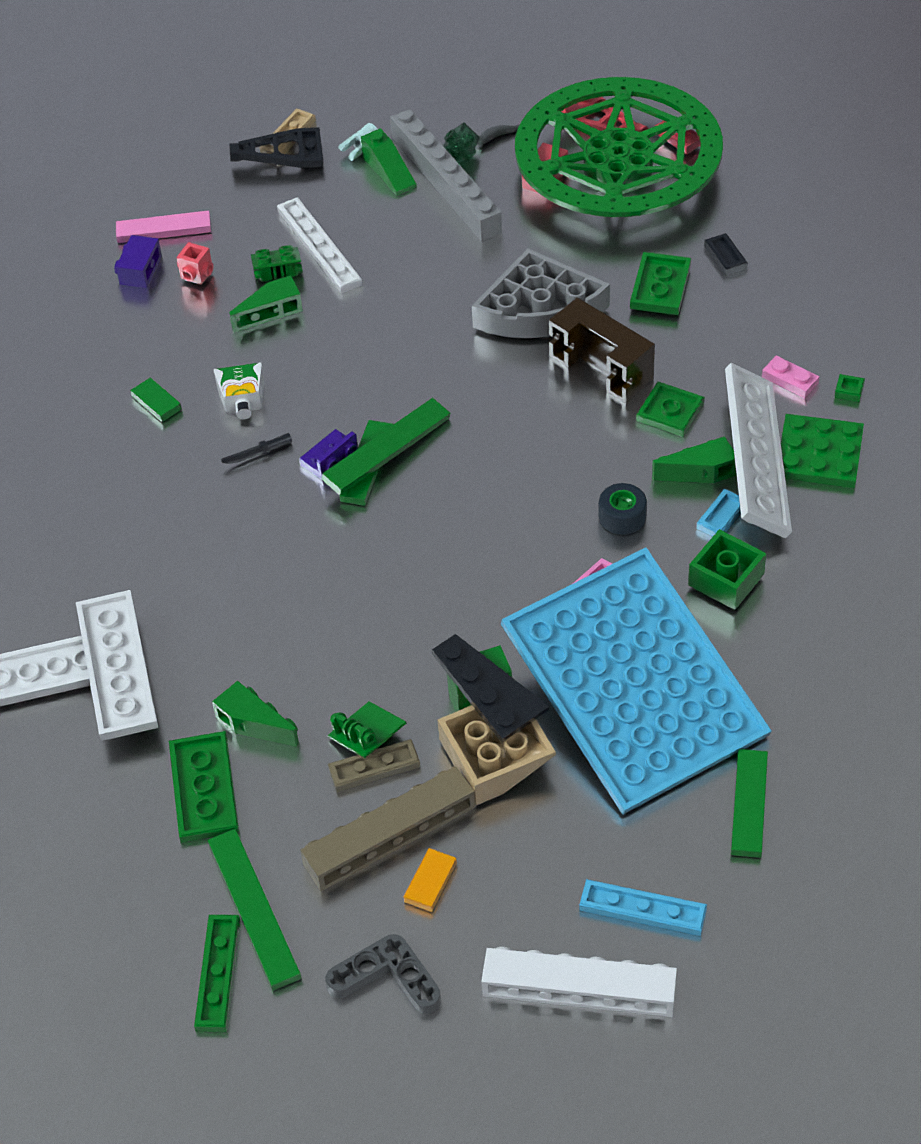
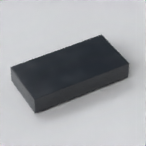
(725, 254)

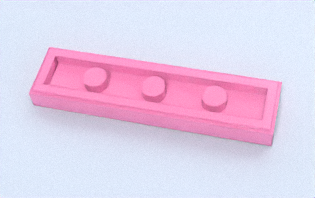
(164, 226)

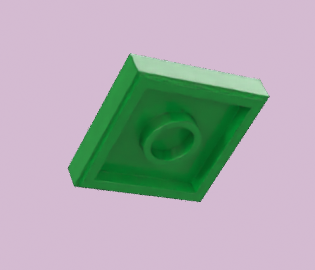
(670, 409)

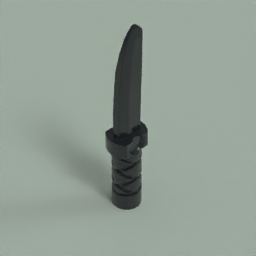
(263, 448)

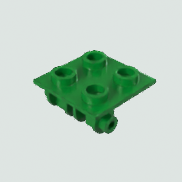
(286, 255)
(364, 729)

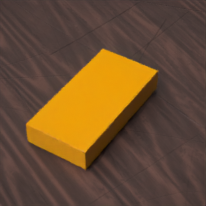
(430, 880)

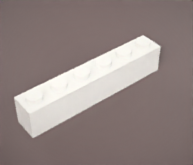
(579, 981)

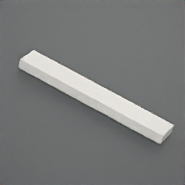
(319, 245)

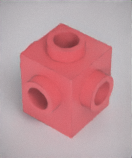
(194, 263)

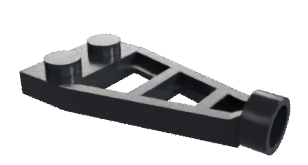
(308, 143)

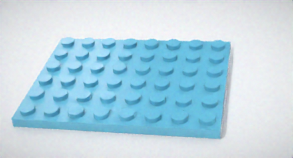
(635, 679)

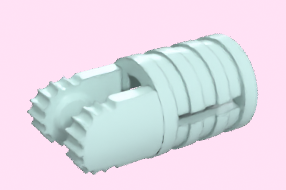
(355, 140)

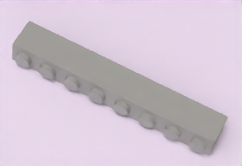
(446, 175)

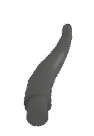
(491, 133)

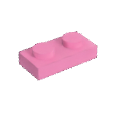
(790, 376)

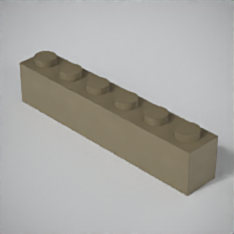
(387, 828)

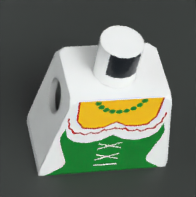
(241, 388)

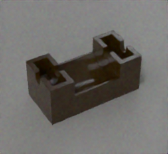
(604, 344)

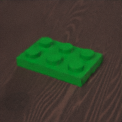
(660, 283)

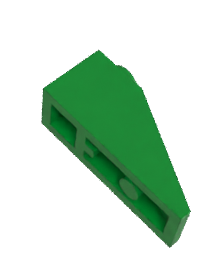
(386, 161)
(269, 303)

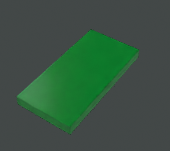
(203, 786)

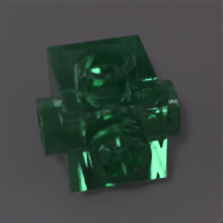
(461, 142)

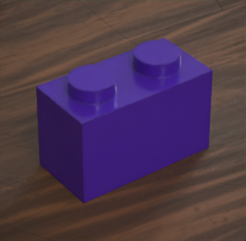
(138, 261)

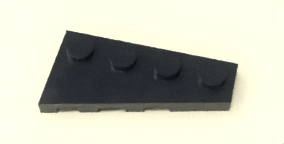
(491, 691)

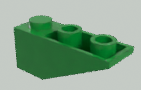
(698, 464)
(249, 716)

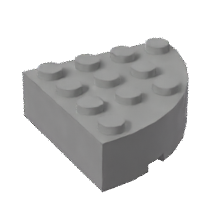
(532, 293)

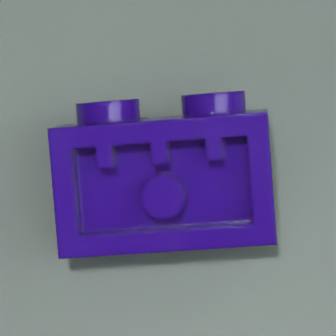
(329, 452)

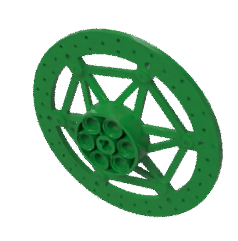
(618, 157)

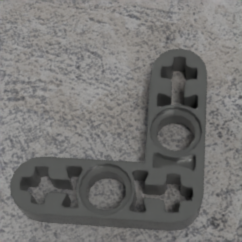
(385, 963)

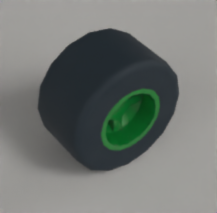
(622, 508)

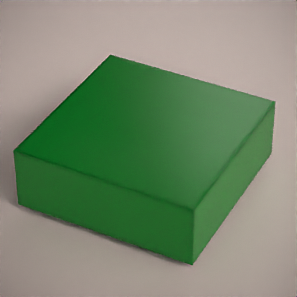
(849, 388)

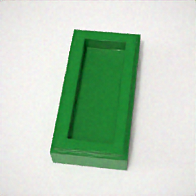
(156, 399)

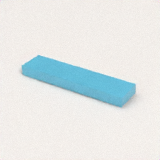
(643, 907)

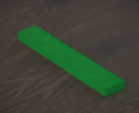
(385, 446)
(254, 910)

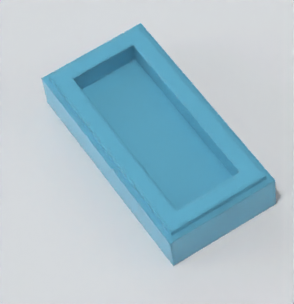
(720, 514)

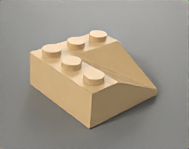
(484, 760)

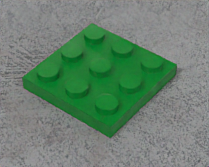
(821, 450)

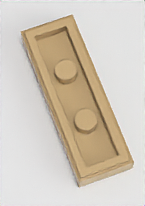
(297, 119)

